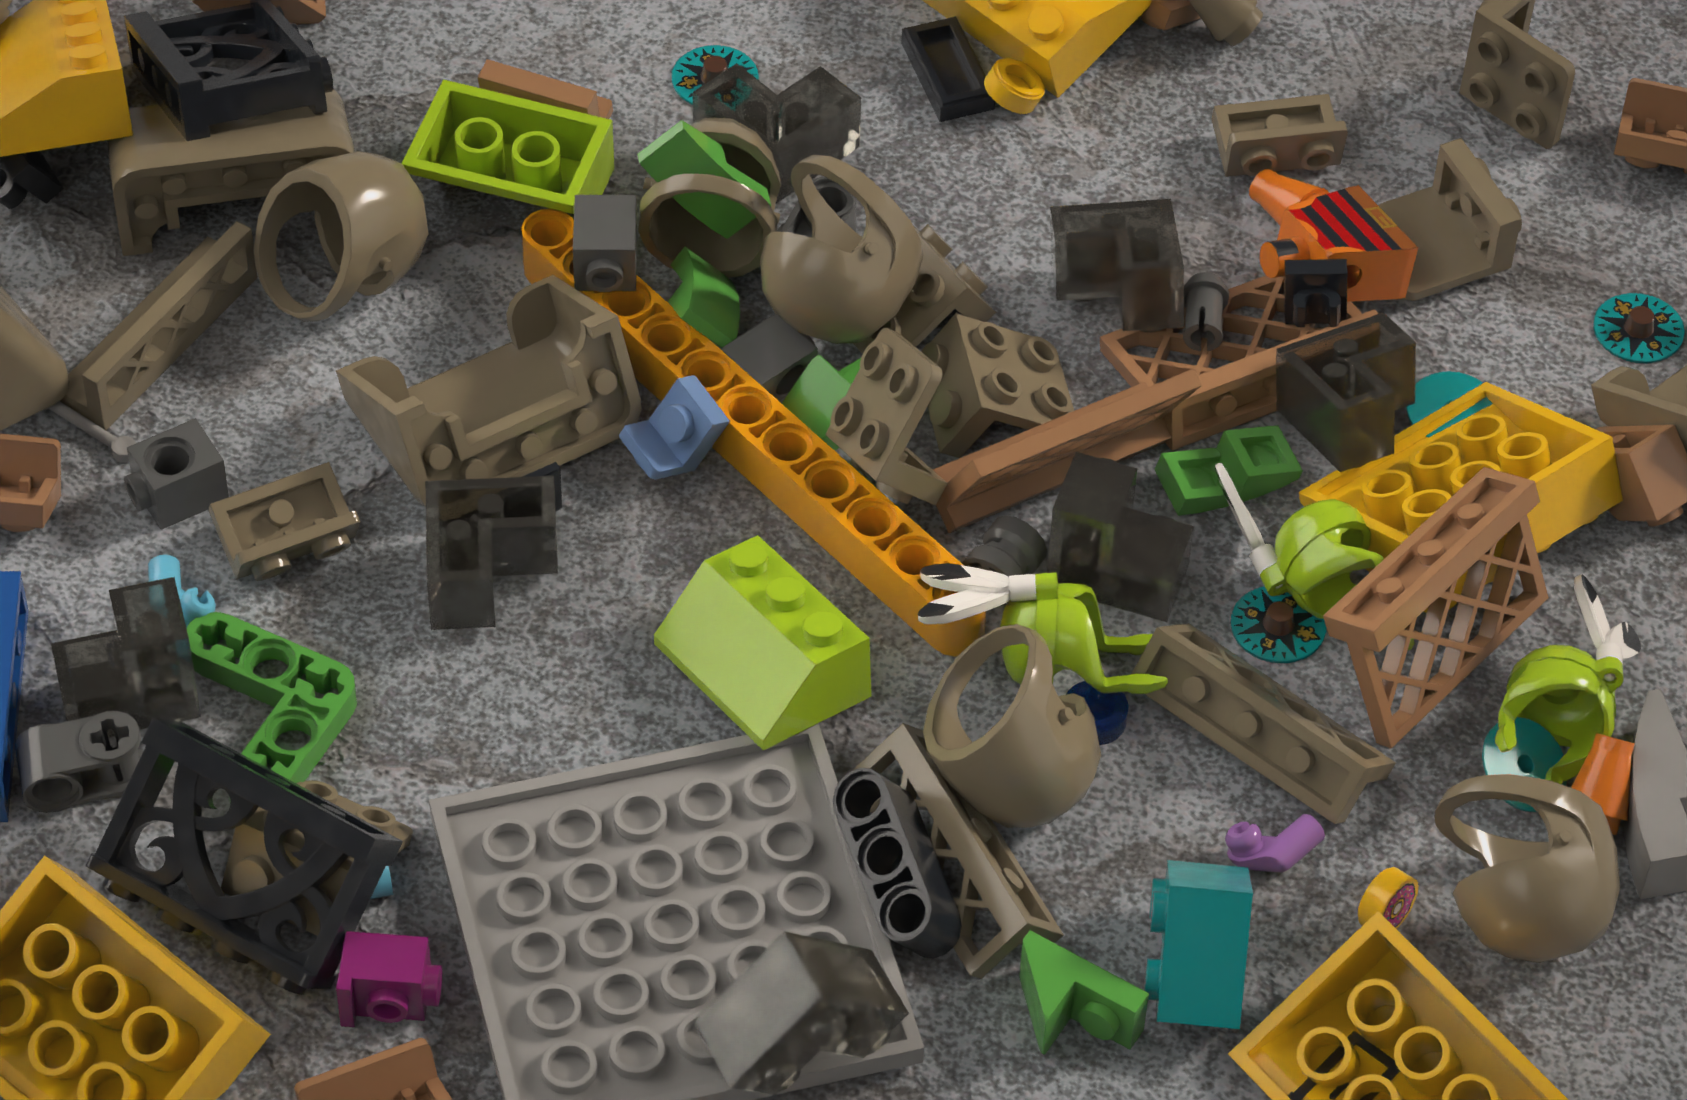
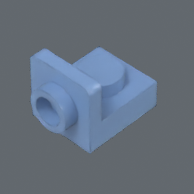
(677, 431)

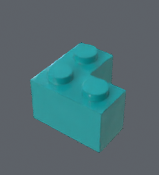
(1204, 943)

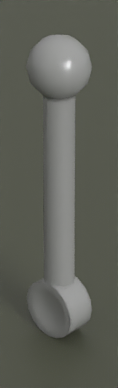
(117, 444)

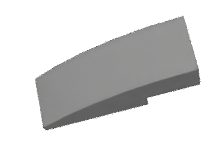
(1657, 803)

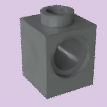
(605, 243)
(773, 355)
(176, 474)

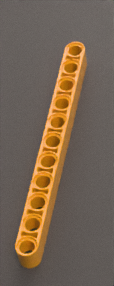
(770, 445)

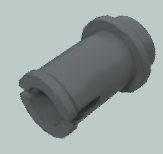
(1204, 302)

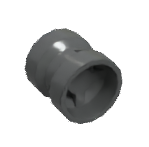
(1009, 548)

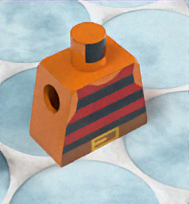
(1349, 228)

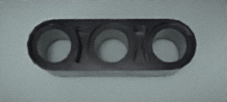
(918, 880)

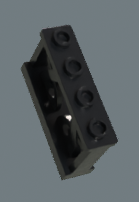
(173, 54)
(329, 839)

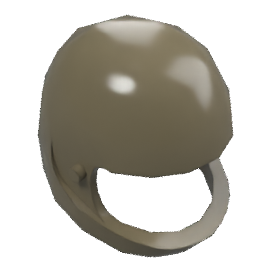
(366, 222)
(669, 226)
(838, 281)
(1033, 758)
(1535, 895)

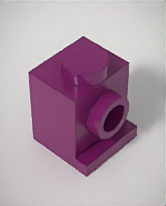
(386, 978)

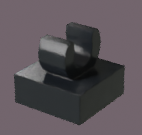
(26, 174)
(1315, 292)

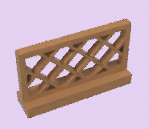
(1233, 391)
(1041, 456)
(1424, 576)

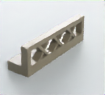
(162, 327)
(1261, 721)
(977, 846)

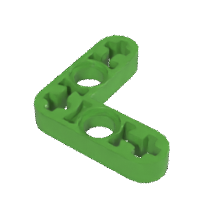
(290, 695)

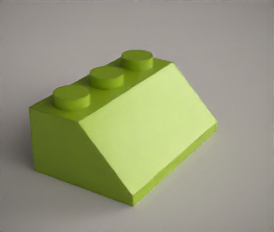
(512, 147)
(765, 644)

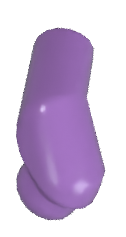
(1273, 853)

